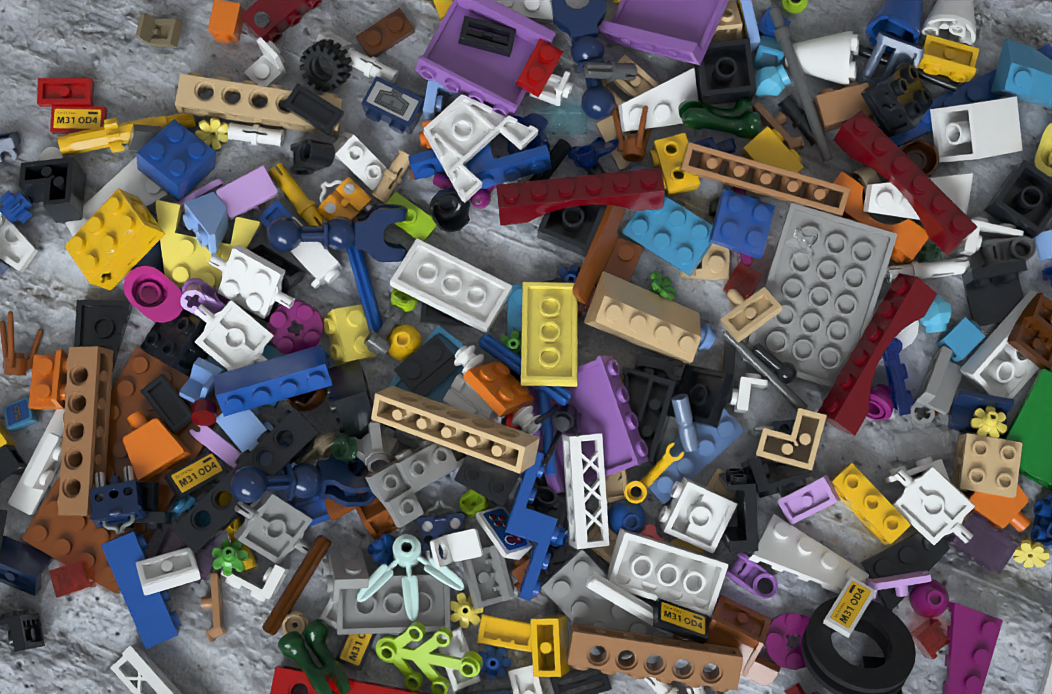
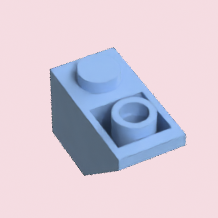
(207, 219)

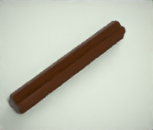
(296, 584)

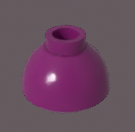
(880, 403)
(929, 599)

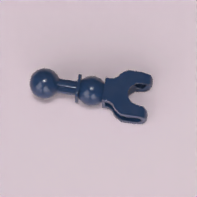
(586, 47)
(342, 233)
(329, 479)

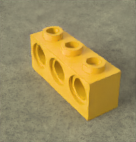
(869, 504)

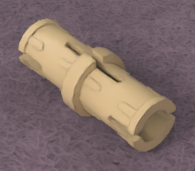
(392, 177)

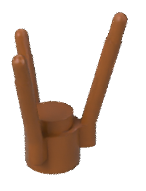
(635, 144)
(14, 362)

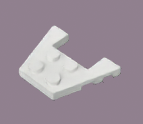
(464, 131)

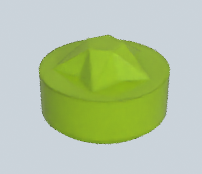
(403, 300)
(472, 503)

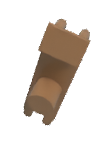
(776, 122)
(215, 602)

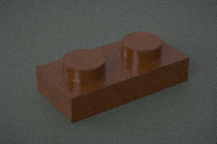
(385, 33)

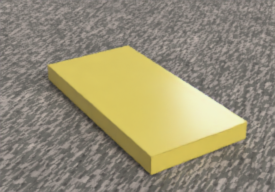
(549, 334)

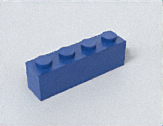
(272, 380)
(149, 612)

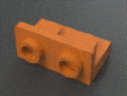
(48, 381)

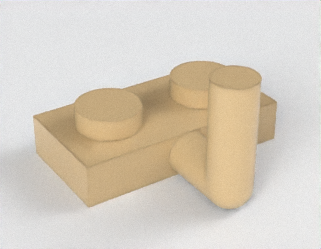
(749, 313)

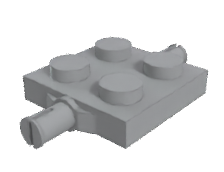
(273, 527)

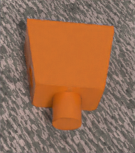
(152, 446)
(1001, 509)

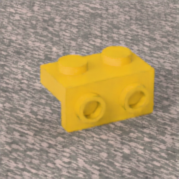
(948, 59)

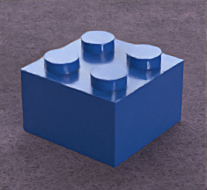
(176, 160)

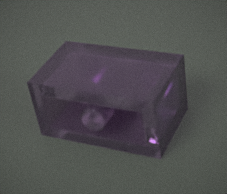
(987, 547)

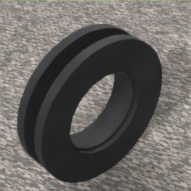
(844, 678)

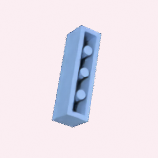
(244, 431)

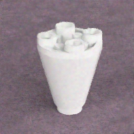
(952, 21)
(829, 57)

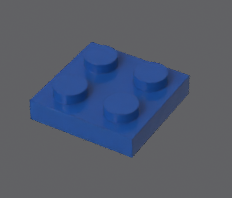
(741, 224)

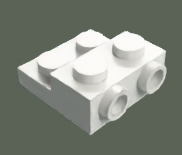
(696, 514)

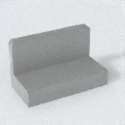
(940, 382)

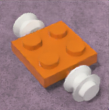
(498, 388)

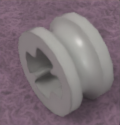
(923, 421)

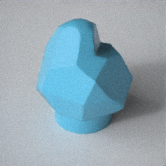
(771, 81)
(937, 316)

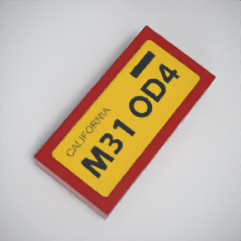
(76, 118)

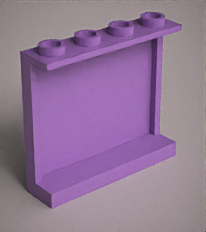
(665, 27)
(476, 72)
(604, 410)

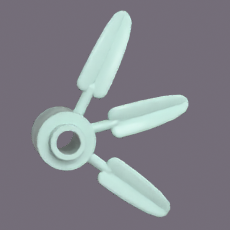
(409, 582)

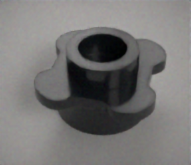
(545, 500)

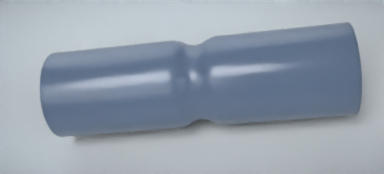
(684, 419)

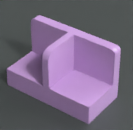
(247, 192)

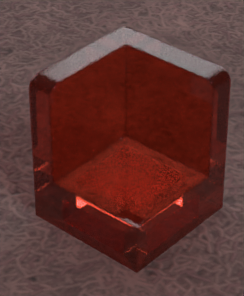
(743, 280)
(70, 579)
(929, 638)

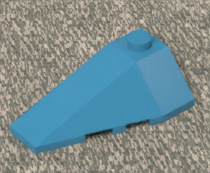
(1024, 74)

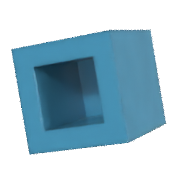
(961, 338)

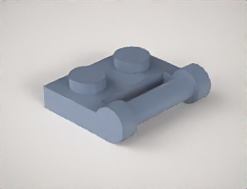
(901, 51)

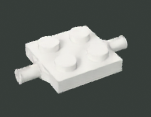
(251, 281)
(233, 337)
(933, 505)

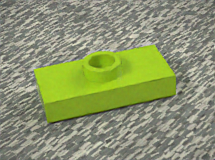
(418, 223)

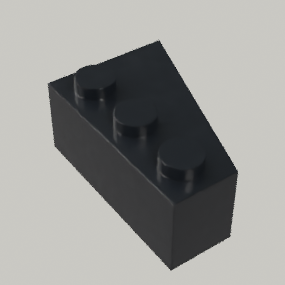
(652, 405)

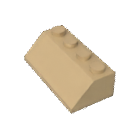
(644, 319)

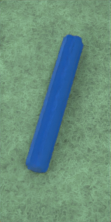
(365, 289)
(513, 361)

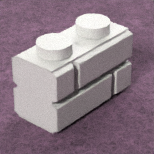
(467, 399)

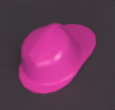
(153, 294)

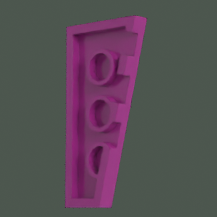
(970, 649)

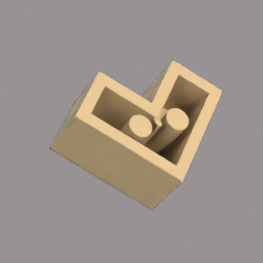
(798, 448)

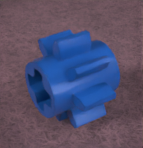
(15, 206)

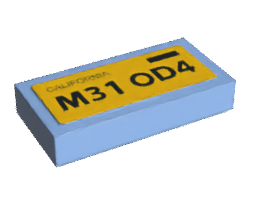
(749, 23)

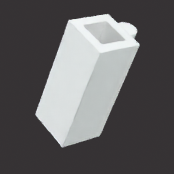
(317, 261)

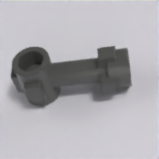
(377, 341)

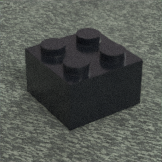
(726, 72)
(1024, 200)
(572, 227)

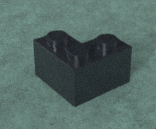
(56, 184)
(350, 399)

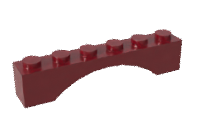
(627, 189)
(938, 213)
(849, 396)

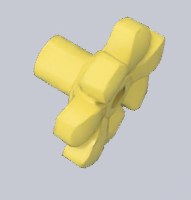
(212, 132)
(989, 422)
(1031, 553)
(459, 614)

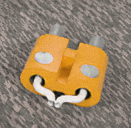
(346, 200)

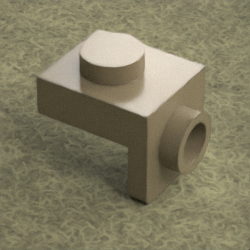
(158, 32)

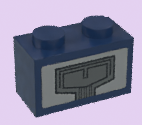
(393, 105)

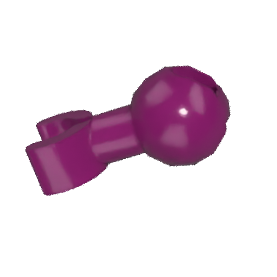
(482, 197)

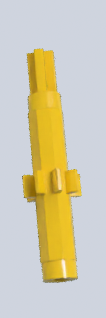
(114, 134)

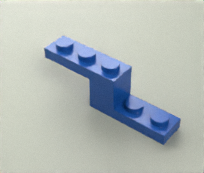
(485, 167)
(532, 527)

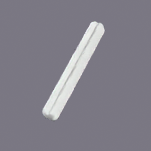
(622, 599)

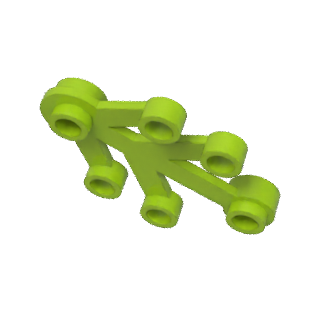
(425, 657)

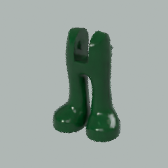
(737, 121)
(315, 637)

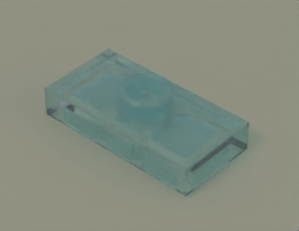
(563, 119)

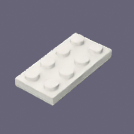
(451, 285)

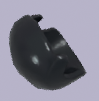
(449, 210)

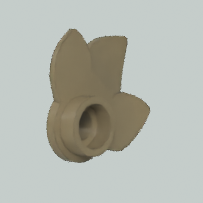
(321, 450)

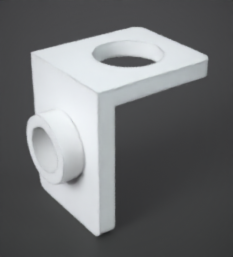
(456, 547)

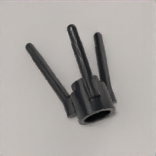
(564, 419)

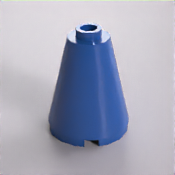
(898, 19)

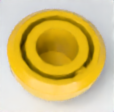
(404, 342)

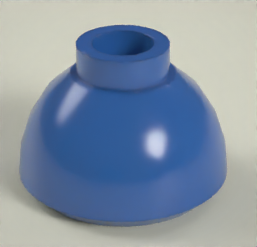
(626, 516)

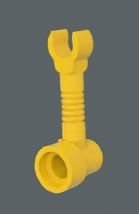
(651, 476)

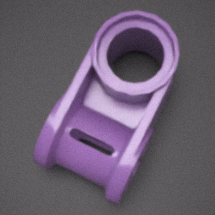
(206, 295)
(750, 575)

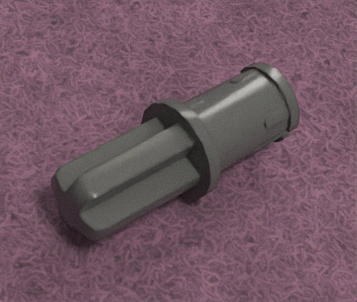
(610, 70)

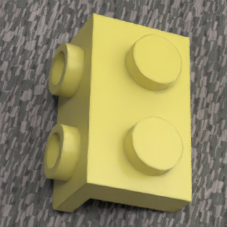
(347, 333)

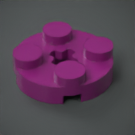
(303, 313)
(776, 640)

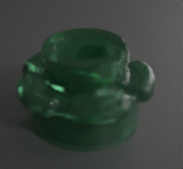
(929, 253)
(345, 448)

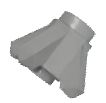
(375, 448)

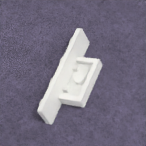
(40, 468)

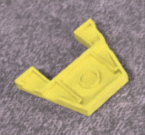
(183, 254)

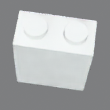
(976, 129)

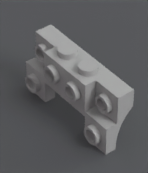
(410, 473)

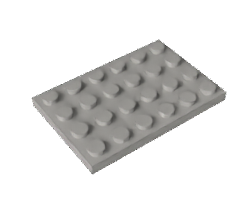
(824, 296)

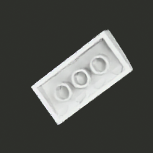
(998, 366)
(666, 572)

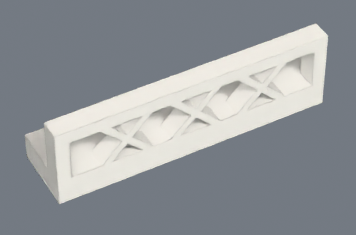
(575, 490)
(146, 670)

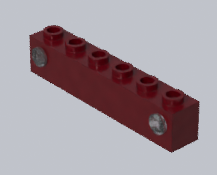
(272, 17)

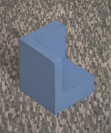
(201, 381)

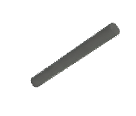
(766, 372)

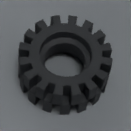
(315, 72)

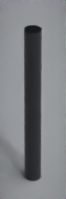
(938, 80)

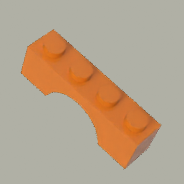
(910, 235)

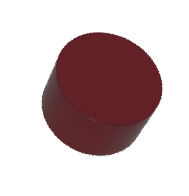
(204, 412)

